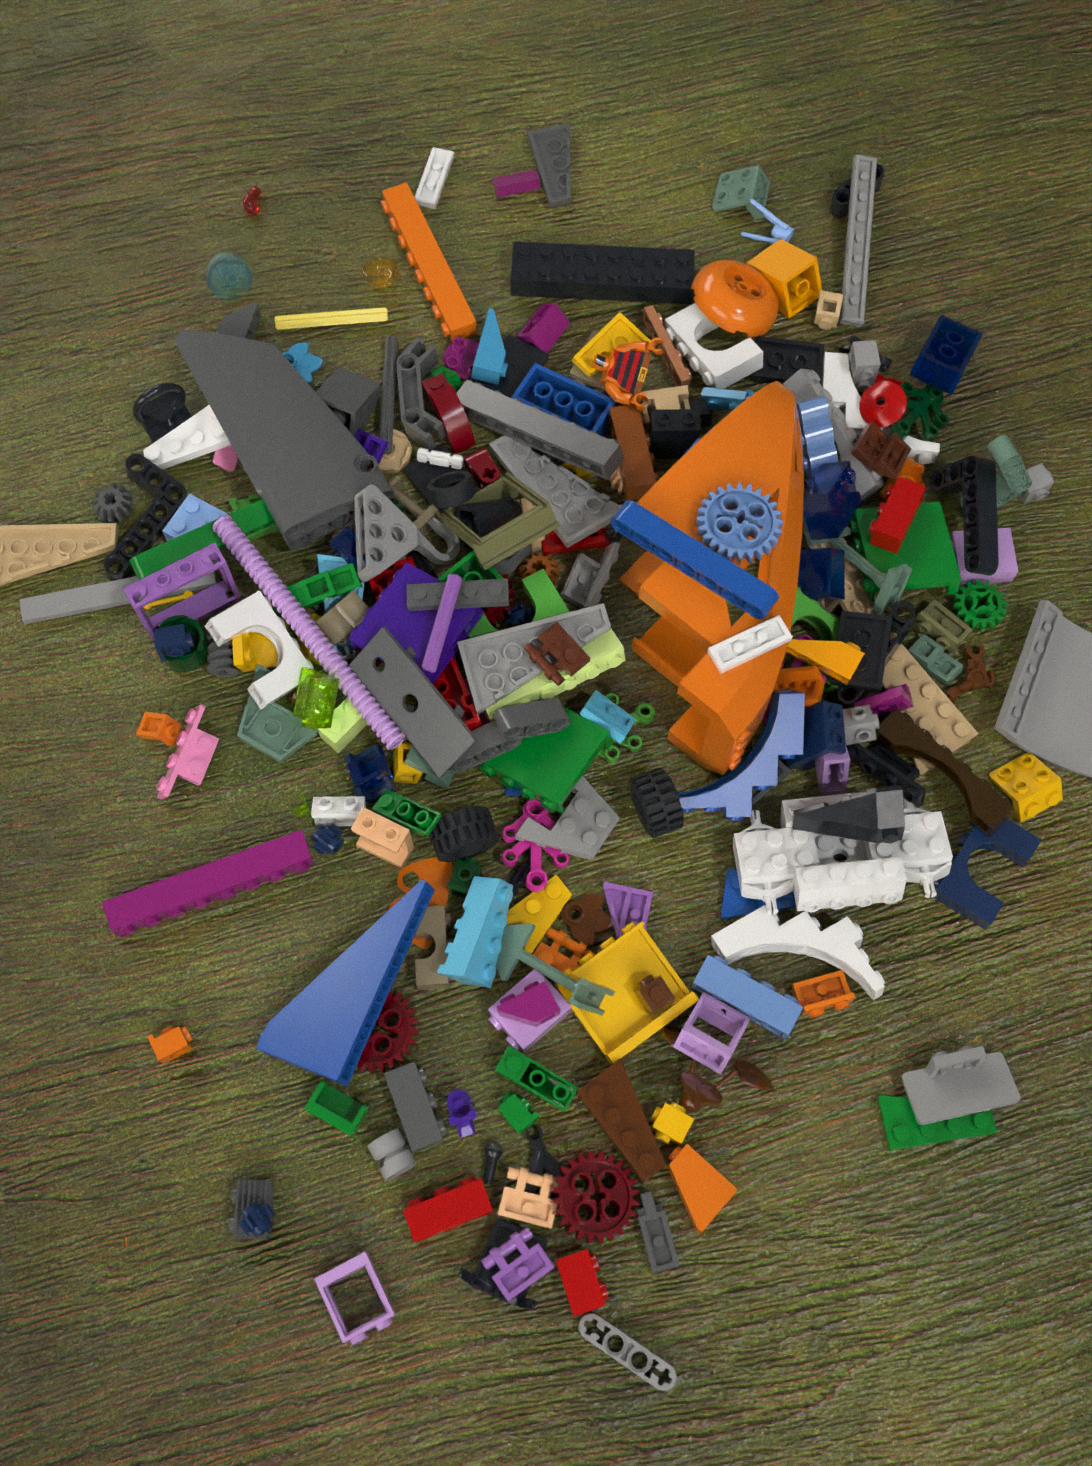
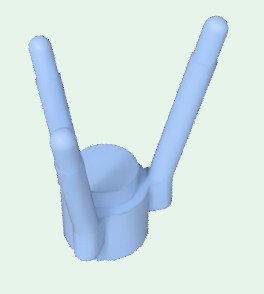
(780, 231)

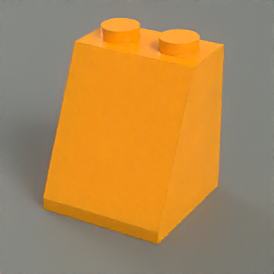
(791, 274)

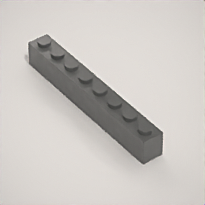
(540, 430)

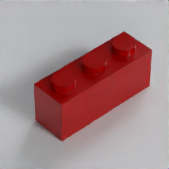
(896, 514)
(447, 1209)

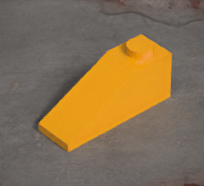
(830, 657)

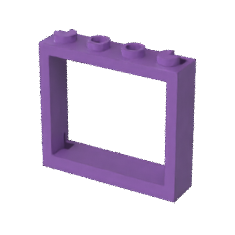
(178, 575)

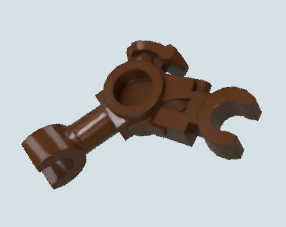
(976, 675)

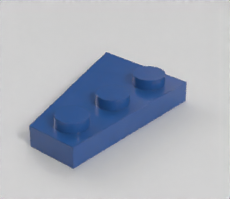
(736, 905)

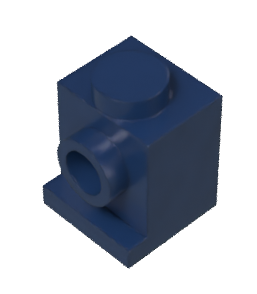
(173, 641)

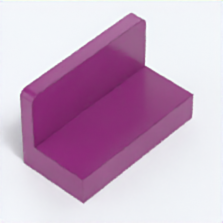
(544, 327)

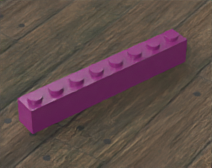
(207, 884)

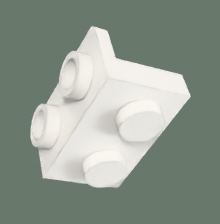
(337, 810)

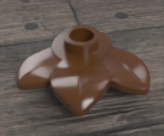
(591, 918)

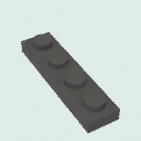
(471, 594)

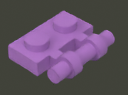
(521, 1272)

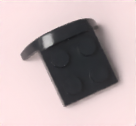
(483, 1279)

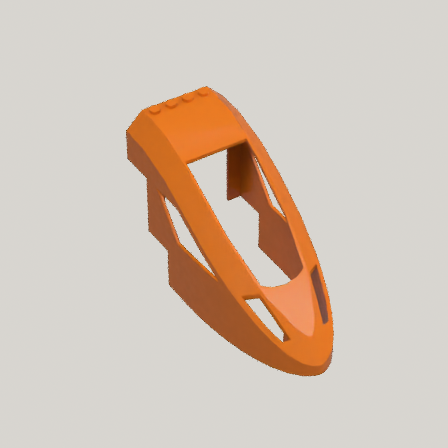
(753, 446)

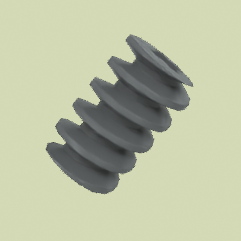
(220, 659)

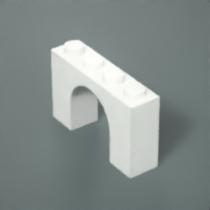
(717, 368)
(257, 615)

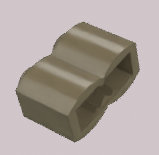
(343, 618)

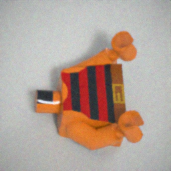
(626, 370)

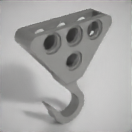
(388, 521)

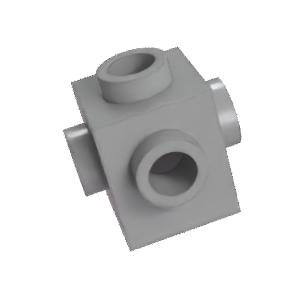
(860, 724)

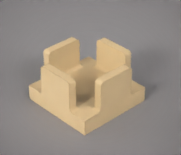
(664, 399)

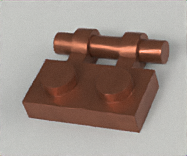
(562, 648)

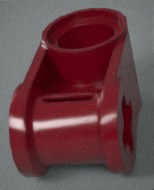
(482, 467)

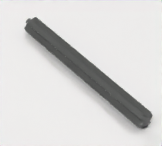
(388, 391)

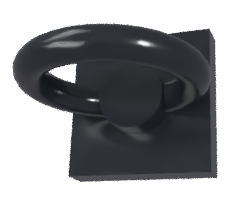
(163, 412)

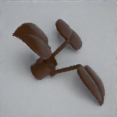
(700, 1092)

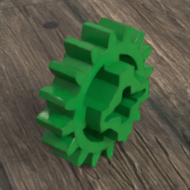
(973, 595)

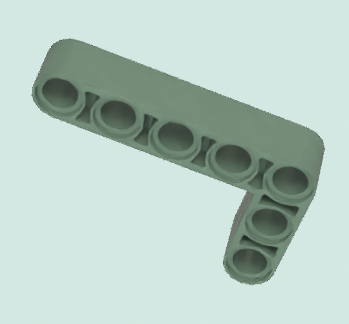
(1012, 474)

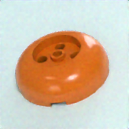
(736, 297)

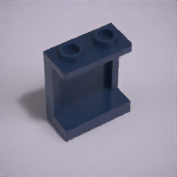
(822, 734)

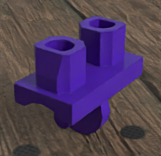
(461, 1112)

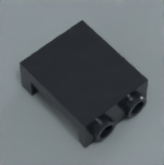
(673, 432)

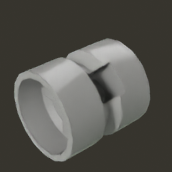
(391, 1154)

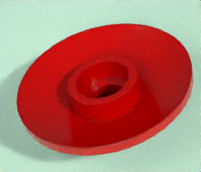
(890, 411)

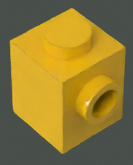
(671, 1123)

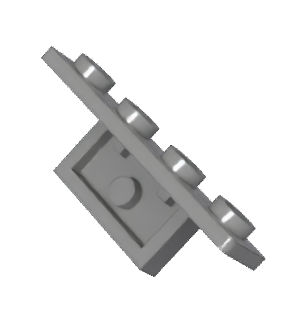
(589, 577)

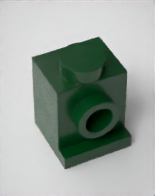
(458, 885)

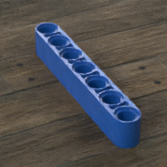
(695, 559)

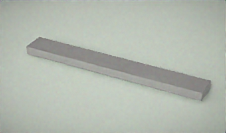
(858, 240)
(92, 598)

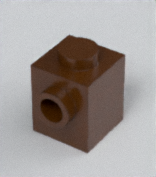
(653, 993)

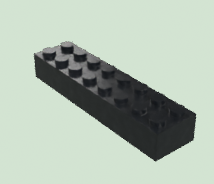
(602, 272)

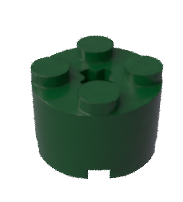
(198, 654)

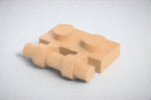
(525, 1205)

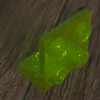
(315, 698)

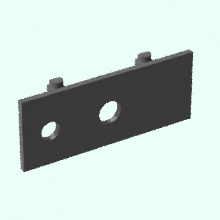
(434, 726)

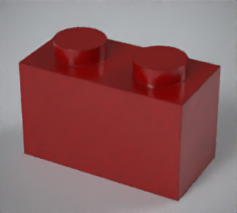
(581, 1282)

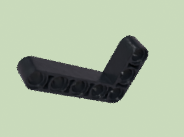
(977, 482)
(148, 519)

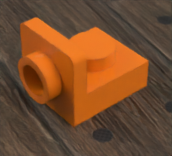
(159, 728)

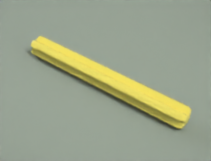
(331, 318)

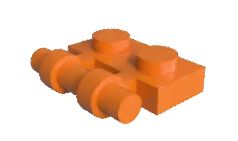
(556, 959)

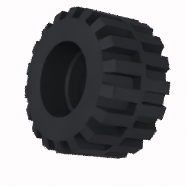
(657, 802)
(464, 834)

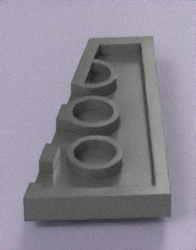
(552, 158)

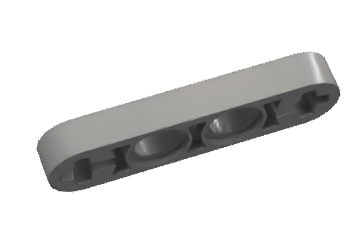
(625, 1354)

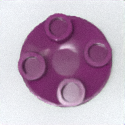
(461, 356)

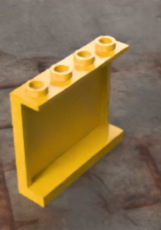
(620, 968)

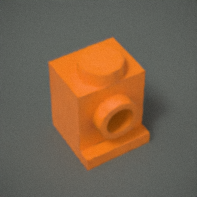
(171, 1043)

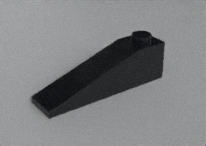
(868, 818)

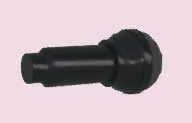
(493, 1152)

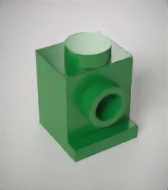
(517, 1113)

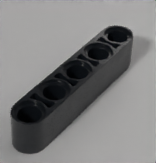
(901, 628)

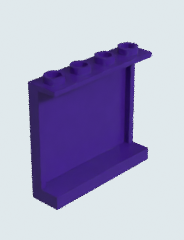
(413, 627)

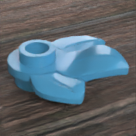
(303, 361)

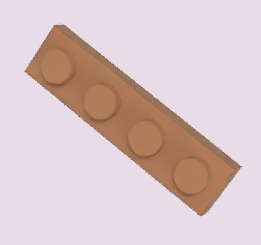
(671, 356)

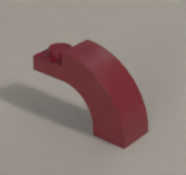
(449, 412)

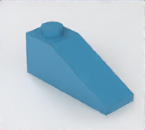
(491, 353)

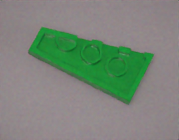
(904, 1131)

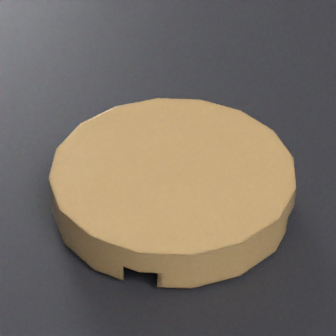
(399, 456)

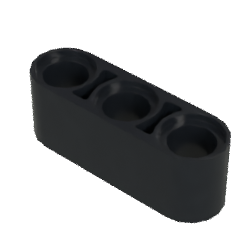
(841, 196)

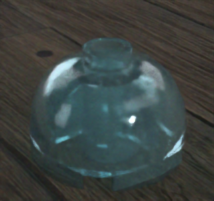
(228, 275)

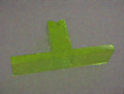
(303, 808)

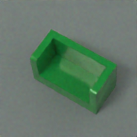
(337, 1109)

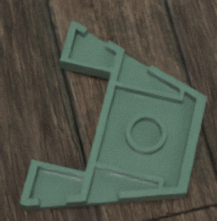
(273, 728)

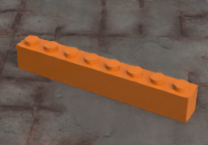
(429, 262)

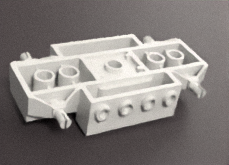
(788, 860)

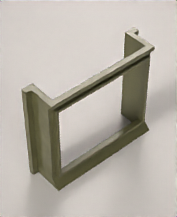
(510, 536)

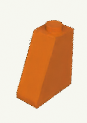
(699, 1186)

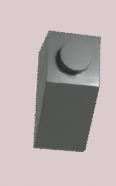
(241, 322)

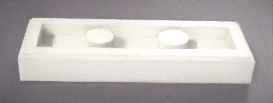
(434, 177)
(749, 644)

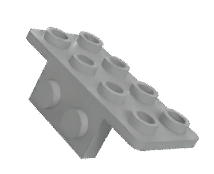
(960, 1085)

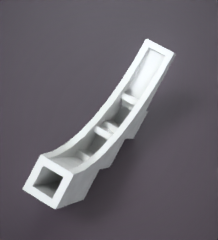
(839, 383)
(800, 935)

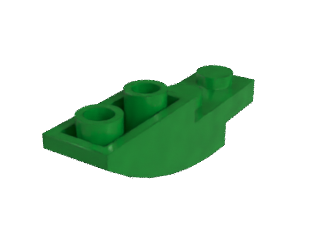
(324, 586)

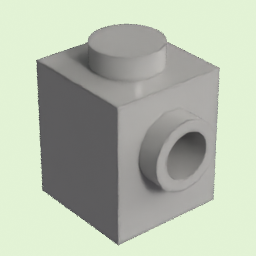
(1041, 484)

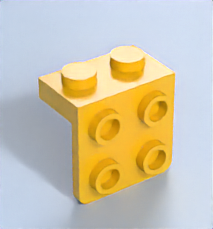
(1029, 785)

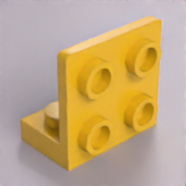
(254, 649)

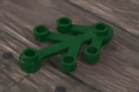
(930, 397)

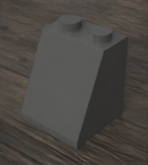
(350, 398)

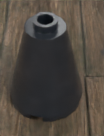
(487, 515)

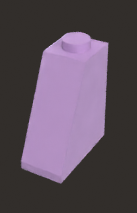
(832, 773)

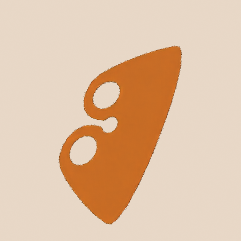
(437, 875)

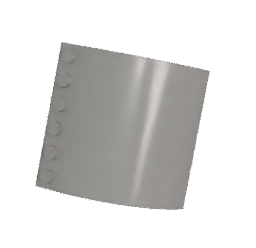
(1051, 693)

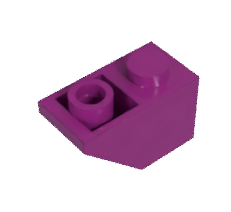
(530, 1007)

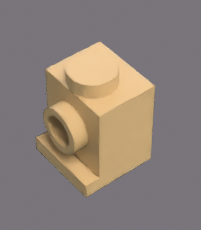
(828, 313)

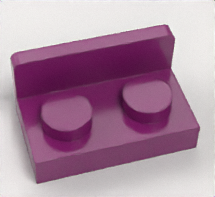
(886, 702)

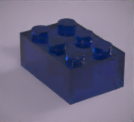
(946, 354)
(830, 500)

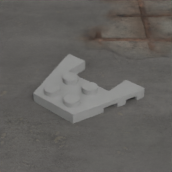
(580, 828)

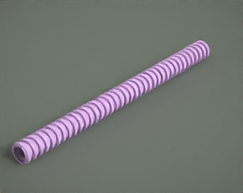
(309, 632)

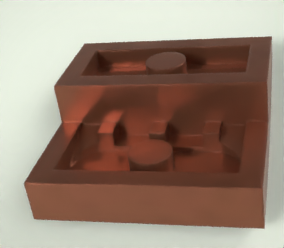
(880, 452)

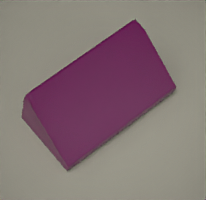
(516, 183)

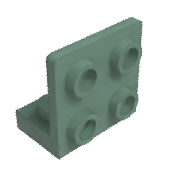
(739, 187)

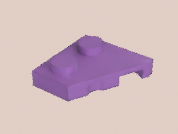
(627, 905)

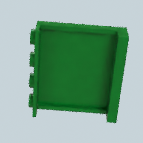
(924, 549)
(550, 763)

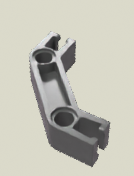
(411, 369)

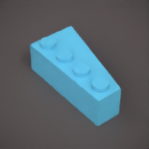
(479, 933)

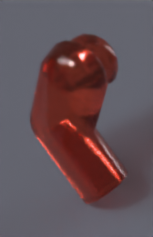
(249, 201)

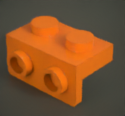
(805, 679)
(823, 993)

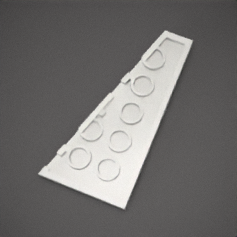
(188, 441)

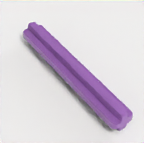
(441, 623)

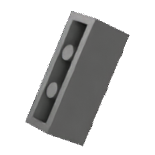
(415, 1107)

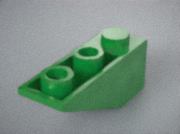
(407, 813)
(535, 1079)

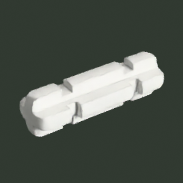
(440, 458)

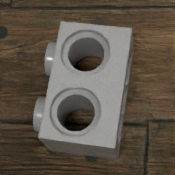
(864, 364)

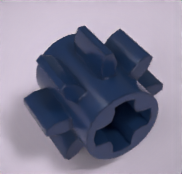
(519, 615)
(328, 839)
(257, 1219)

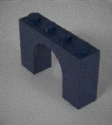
(958, 888)

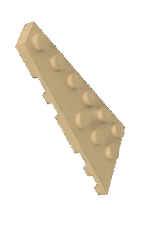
(40, 548)
(931, 706)

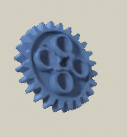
(744, 504)

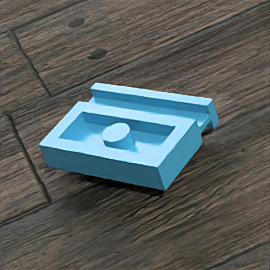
(608, 715)

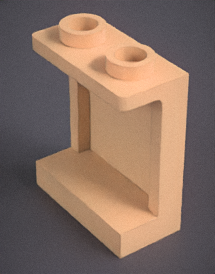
(383, 837)

